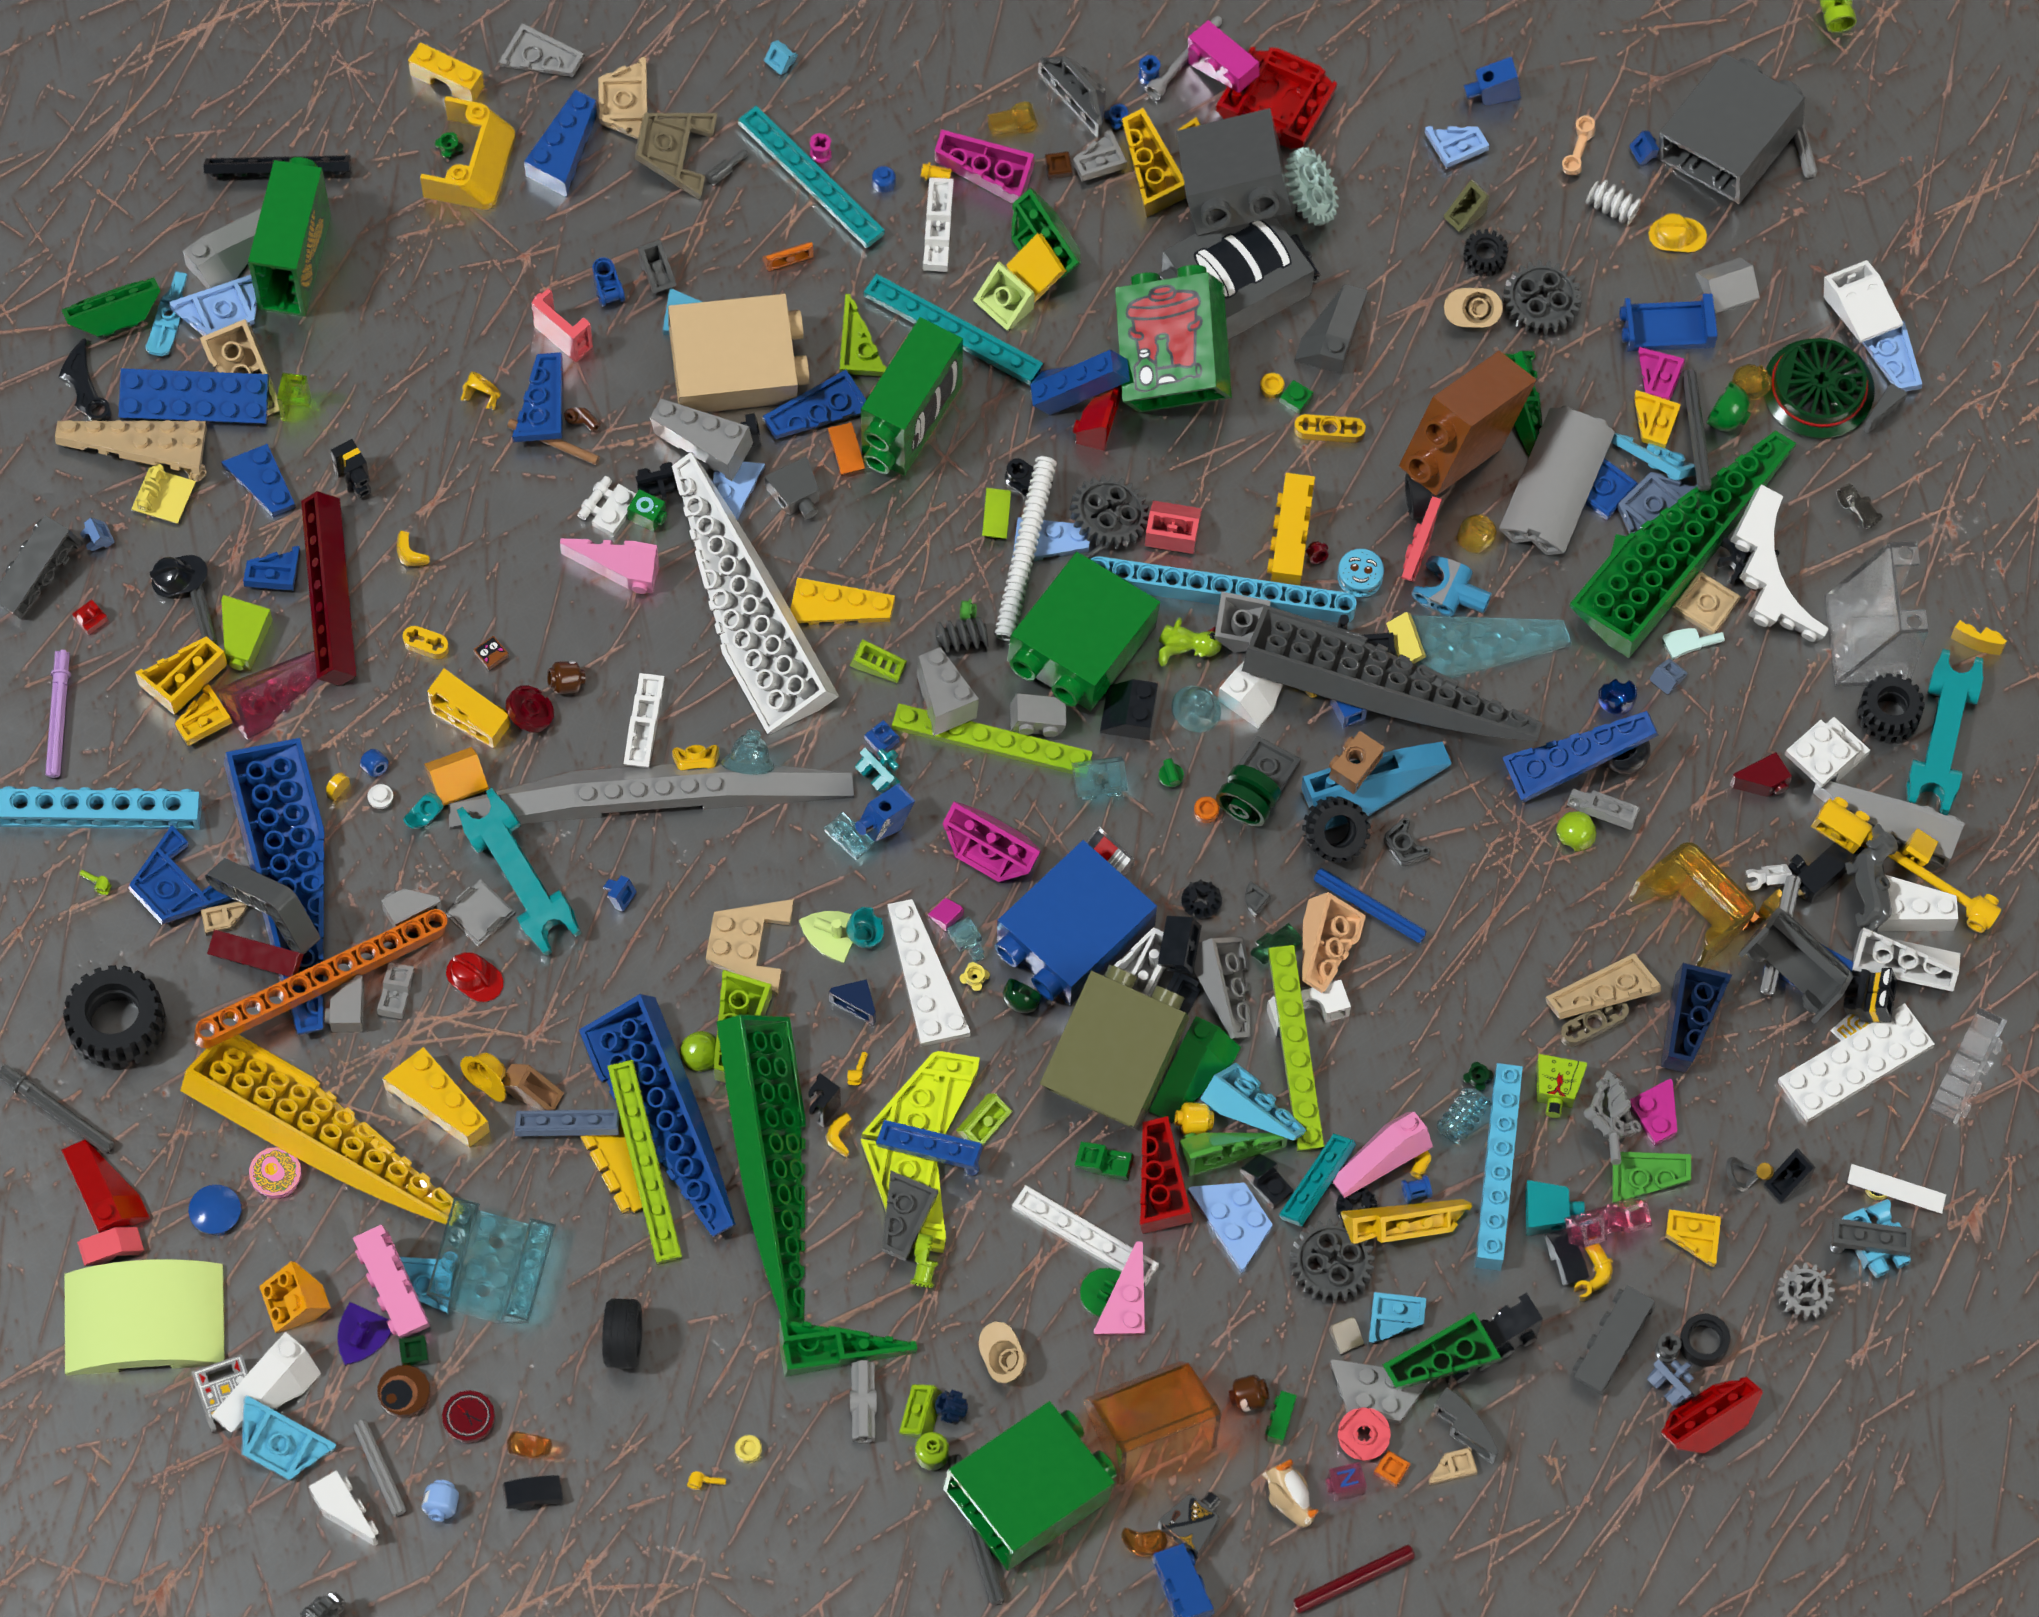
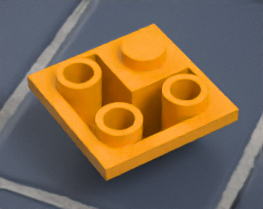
(293, 1297)

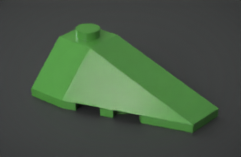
(1215, 1150)

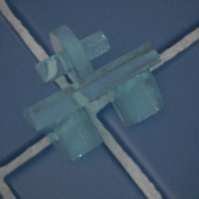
(844, 833)

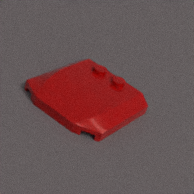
(1288, 86)

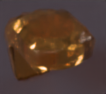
(528, 1445)
(1144, 1543)

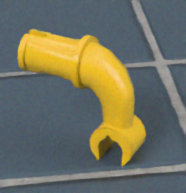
(1603, 1271)

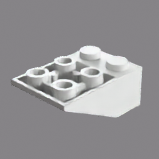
(1861, 301)

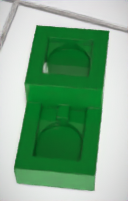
(1104, 1162)

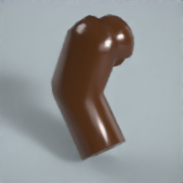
(582, 416)

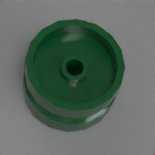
(1248, 795)

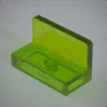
(293, 391)

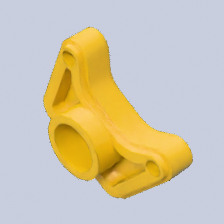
(695, 757)

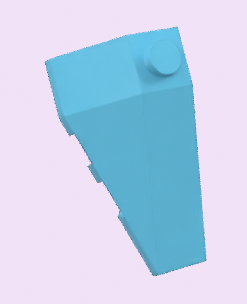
(1238, 1096)

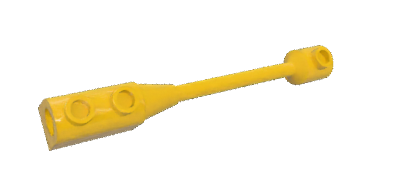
(1854, 831)

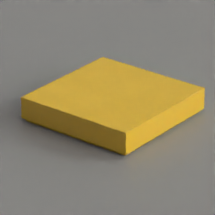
(1037, 265)

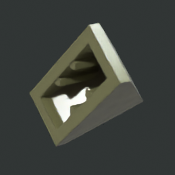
(1468, 207)

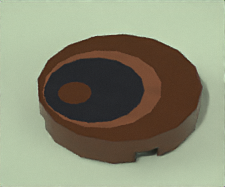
(403, 1391)

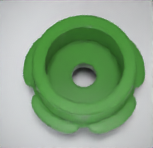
(967, 610)

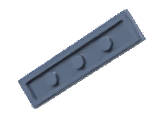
(567, 1122)

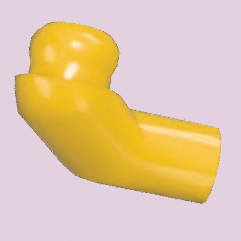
(1421, 1164)

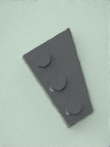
(905, 1214)

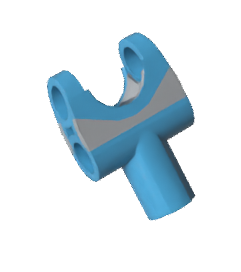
(1452, 590)

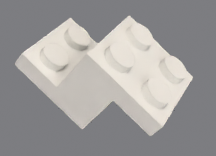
(1827, 752)

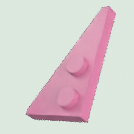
(1126, 1303)

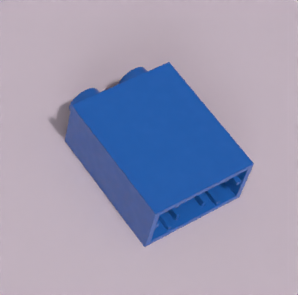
(1074, 923)

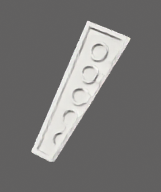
(929, 991)

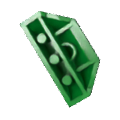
(1036, 216)
(114, 308)

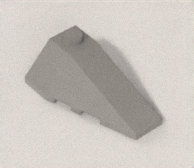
(222, 253)
(1221, 971)

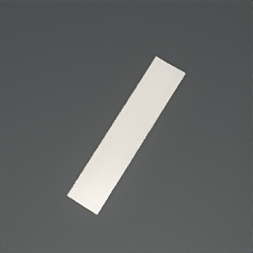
(1896, 1188)

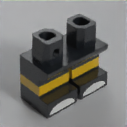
(350, 462)
(1874, 995)

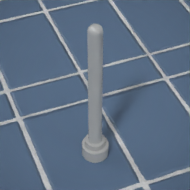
(1157, 87)

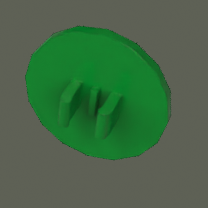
(1097, 1289)

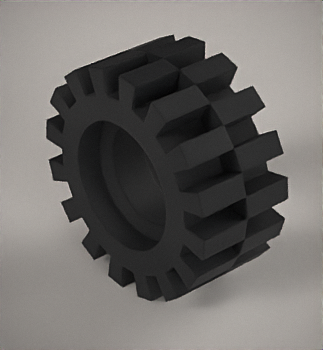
(1485, 240)

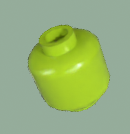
(930, 1458)

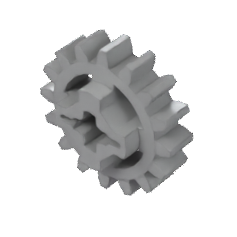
(1803, 1280)

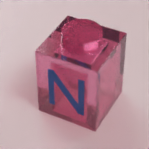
(1345, 1482)

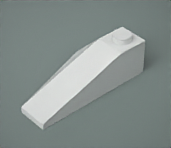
(1249, 696)

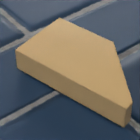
(222, 917)
(1454, 1466)

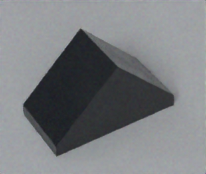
(1790, 1176)

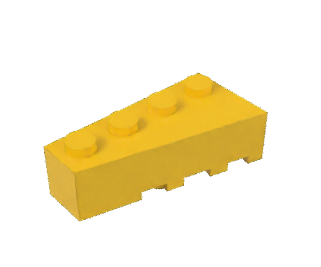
(1292, 529)

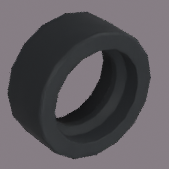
(1417, 498)
(1709, 1321)

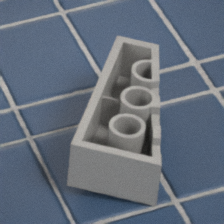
(711, 438)

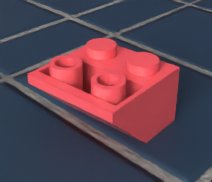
(1172, 527)

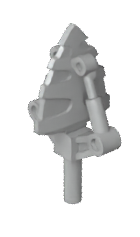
(1605, 1113)

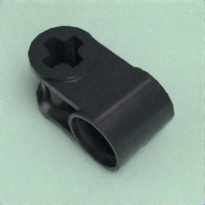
(1022, 479)

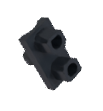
(658, 481)

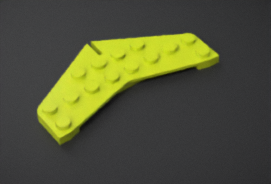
(929, 1103)

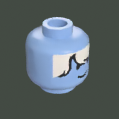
(440, 1500)

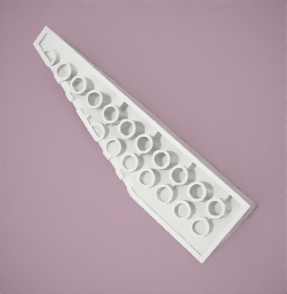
(750, 613)

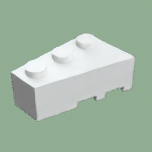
(1919, 908)

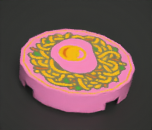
(275, 1173)

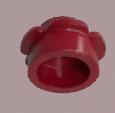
(1317, 552)

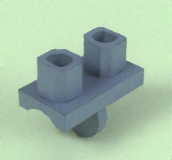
(1662, 1373)

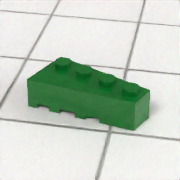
(1446, 1353)

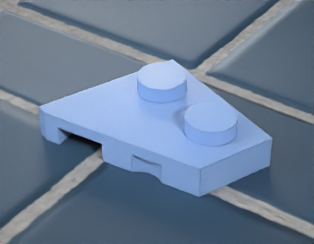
(1456, 143)

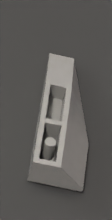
(1900, 818)

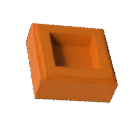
(1392, 1468)

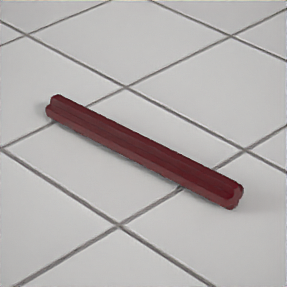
(1353, 1579)

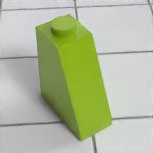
(243, 631)

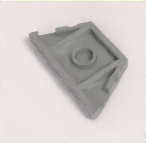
(1372, 1388)

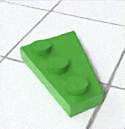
(1647, 1173)

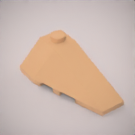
(1328, 935)

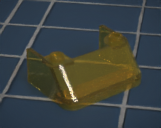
(1706, 889)

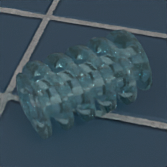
(1461, 1113)

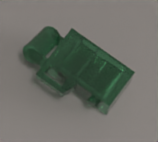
(1283, 937)

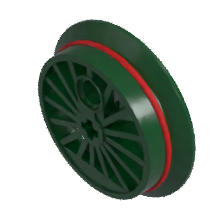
(1830, 379)

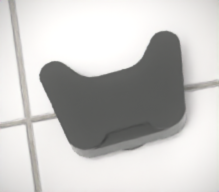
(1402, 844)

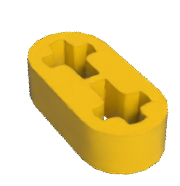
(425, 643)

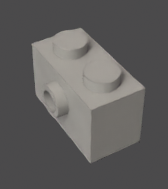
(1037, 715)

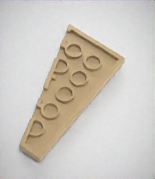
(141, 441)

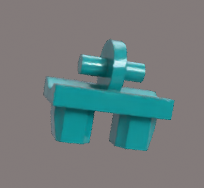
(870, 762)

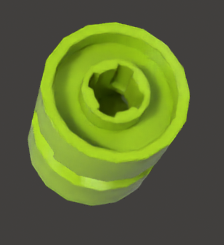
(1838, 15)

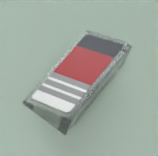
(1111, 851)

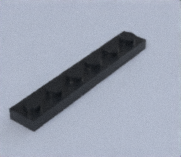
(263, 165)

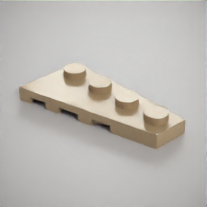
(1609, 986)

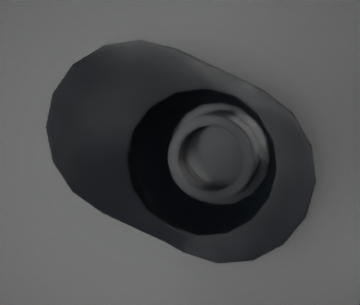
(178, 575)

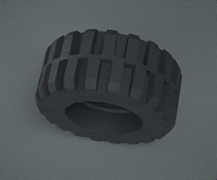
(107, 987)

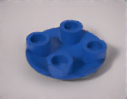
(214, 1209)

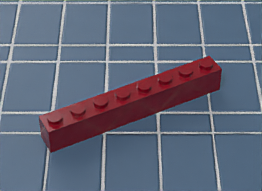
(328, 588)

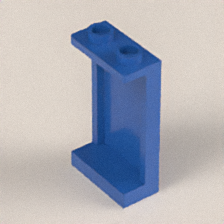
(1669, 325)

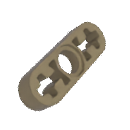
(1574, 1024)

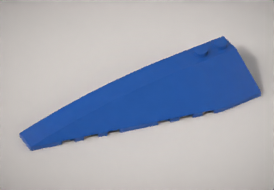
(675, 1121)

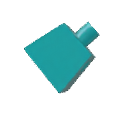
(1548, 1207)

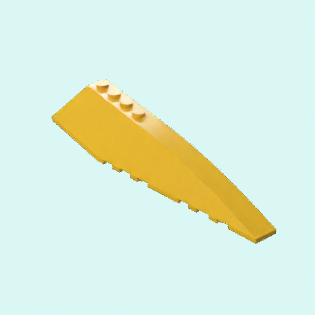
(308, 1124)

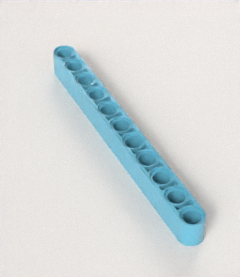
(1234, 585)

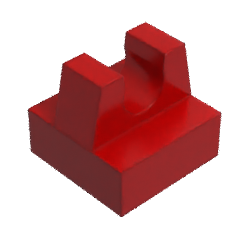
(90, 617)

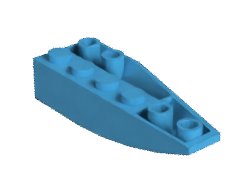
(1391, 778)

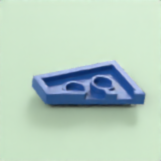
(262, 478)

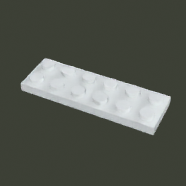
(1855, 1063)

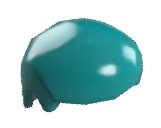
(865, 928)

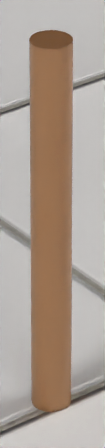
(564, 446)

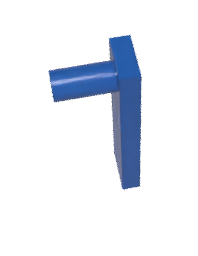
(930, 1145)

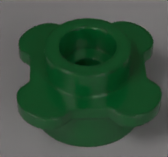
(1478, 1069)

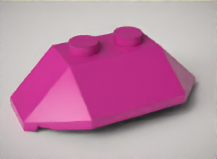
(989, 843)

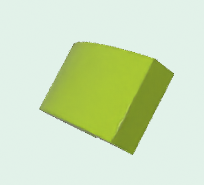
(996, 513)

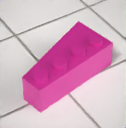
(987, 164)

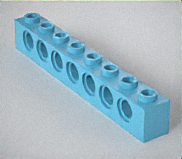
(109, 816)
(1498, 1167)

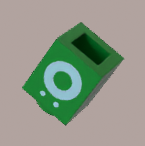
(647, 511)

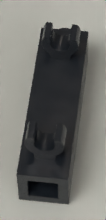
(1823, 871)

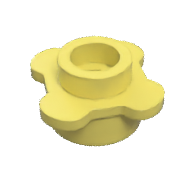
(974, 969)

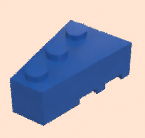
(1182, 1583)

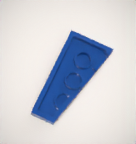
(542, 401)
(822, 405)

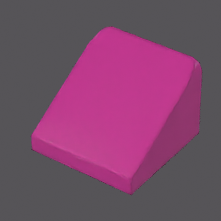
(946, 913)

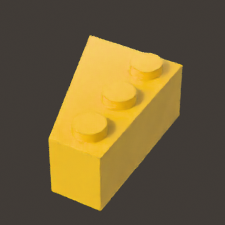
(183, 675)
(467, 709)

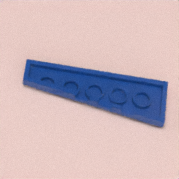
(1562, 760)

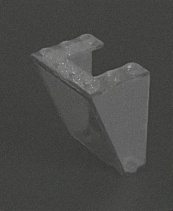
(1867, 622)

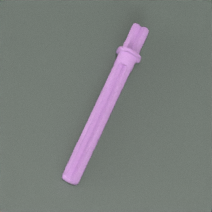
(57, 713)

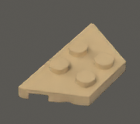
(624, 98)

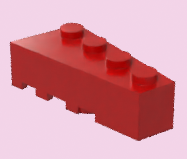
(1162, 1184)

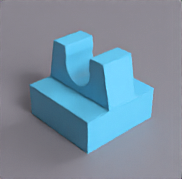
(780, 57)

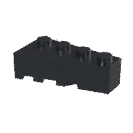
(1508, 1331)

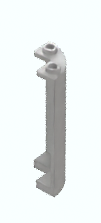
(1557, 480)

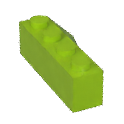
(739, 997)

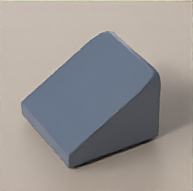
(1668, 676)

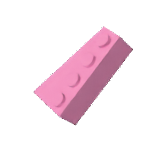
(391, 1282)

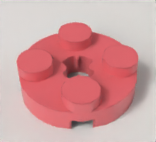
(1379, 1434)

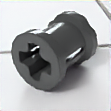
(1673, 1343)

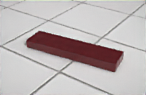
(254, 953)

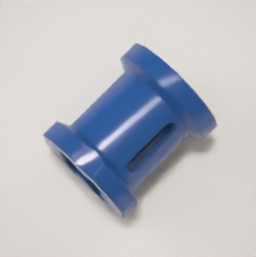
(1149, 69)
(1416, 1189)

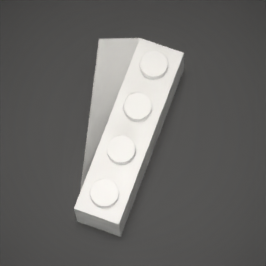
(1908, 960)

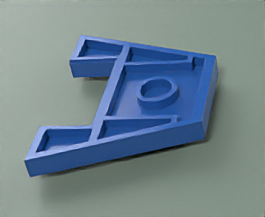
(166, 888)

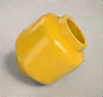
(1194, 1118)

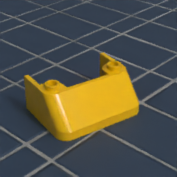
(481, 180)

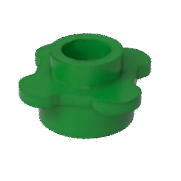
(444, 140)

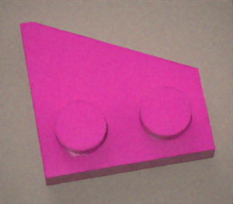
(1660, 372)
(1656, 1112)

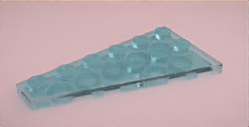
(1476, 643)

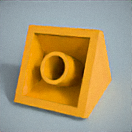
(457, 776)

